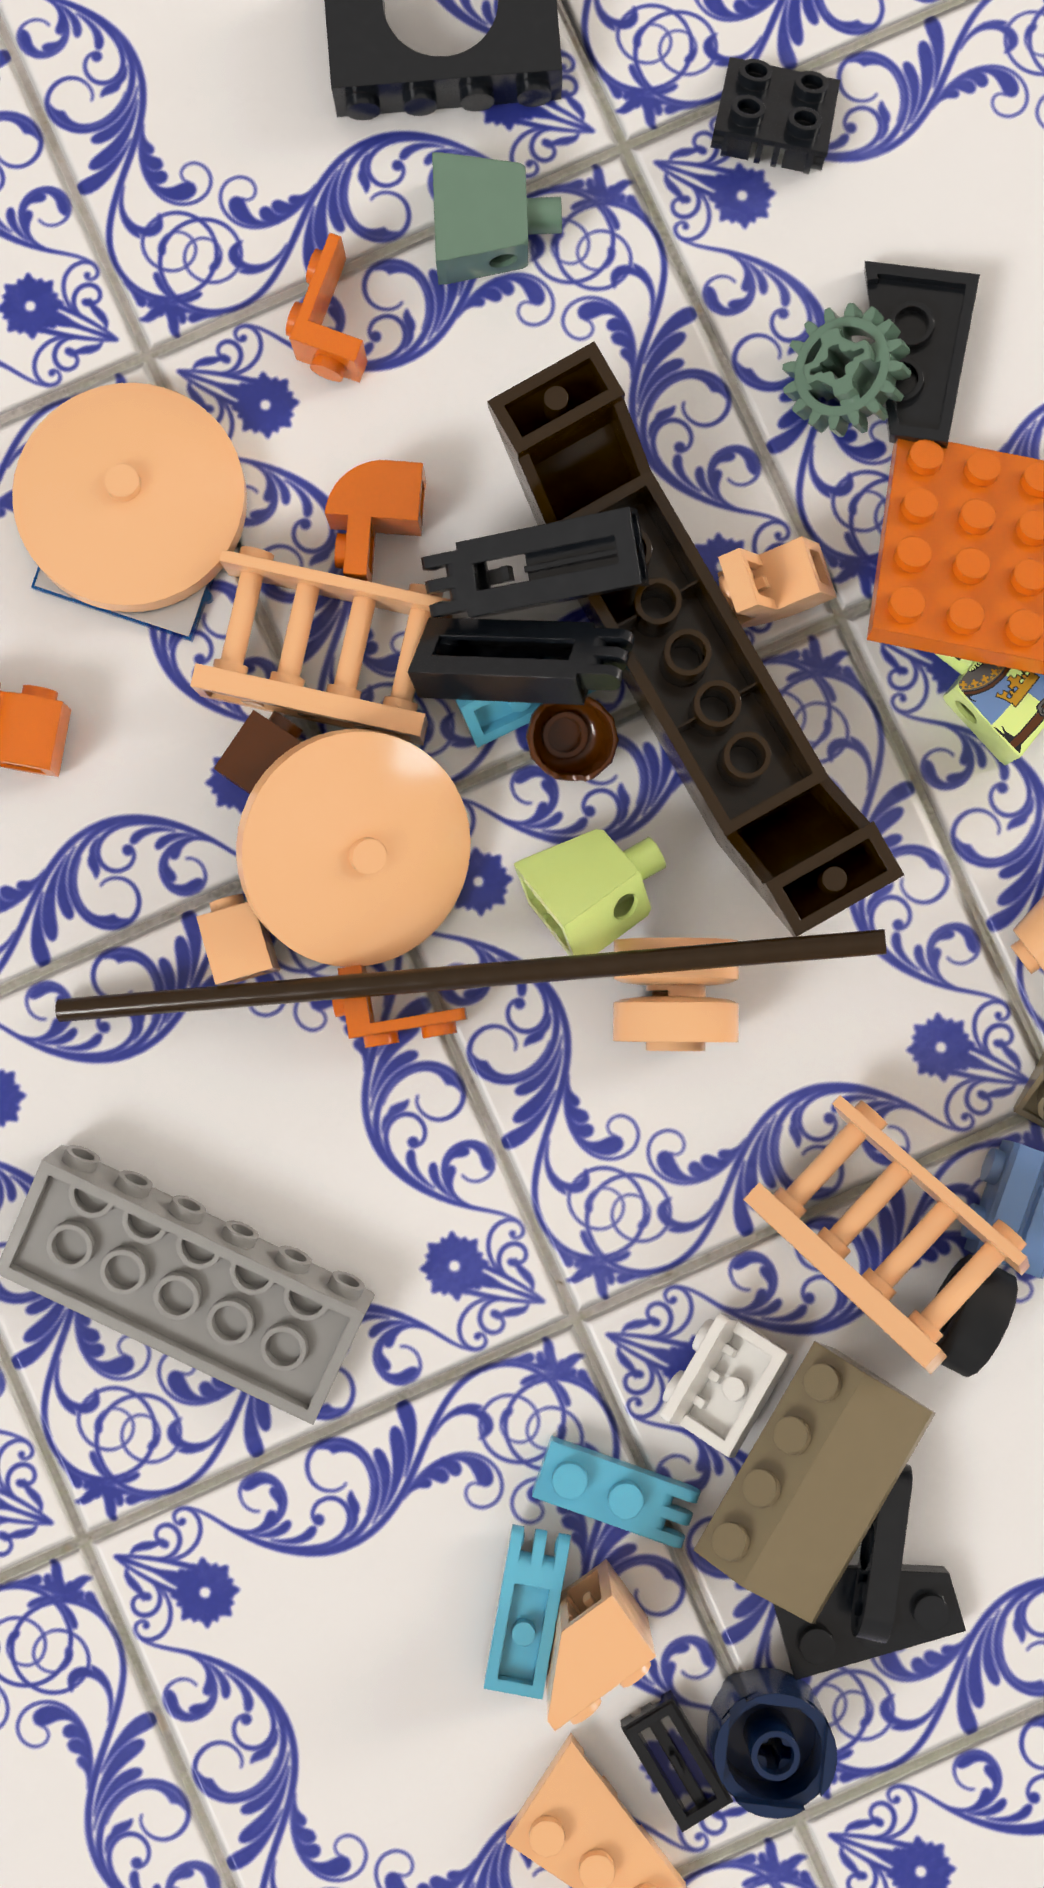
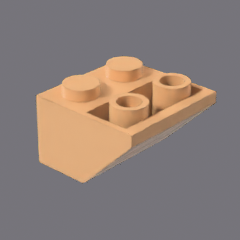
(596, 1645)

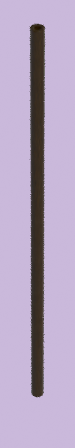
(477, 975)

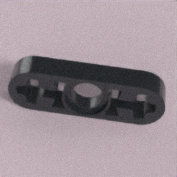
(881, 1565)

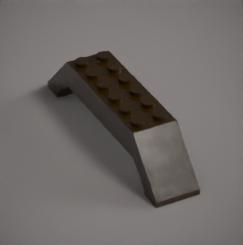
(691, 658)

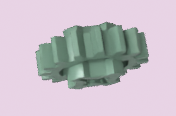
(852, 372)

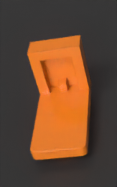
(326, 350)
(361, 1020)

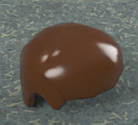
(572, 739)

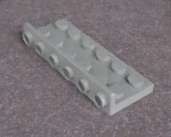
(184, 1281)

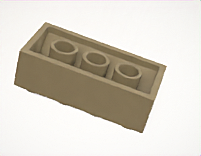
(814, 1482)

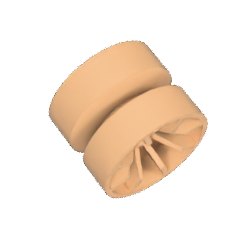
(678, 1011)

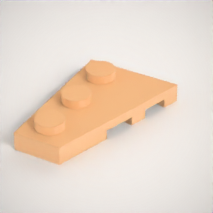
(585, 1832)

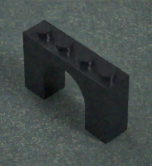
(382, 75)

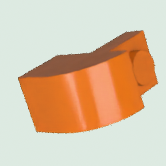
(374, 500)

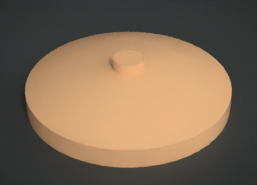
(129, 497)
(353, 847)

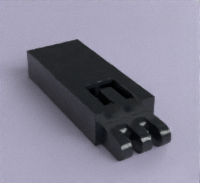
(563, 564)
(518, 660)

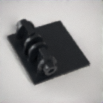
(775, 110)

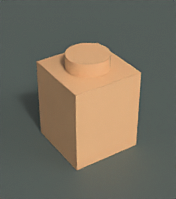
(236, 941)

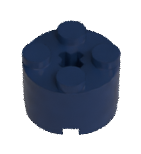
(802, 1751)

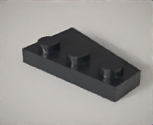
(934, 321)
(924, 1613)

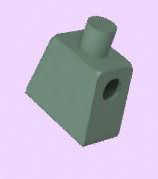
(485, 216)

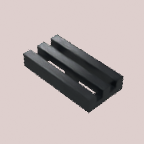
(651, 1717)

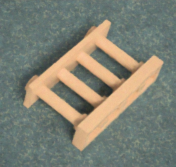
(285, 688)
(874, 1289)

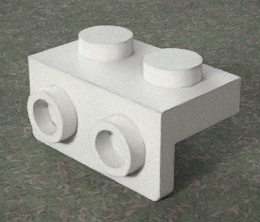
(725, 1383)

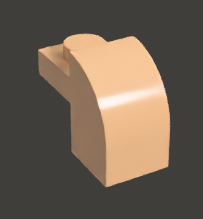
(775, 582)

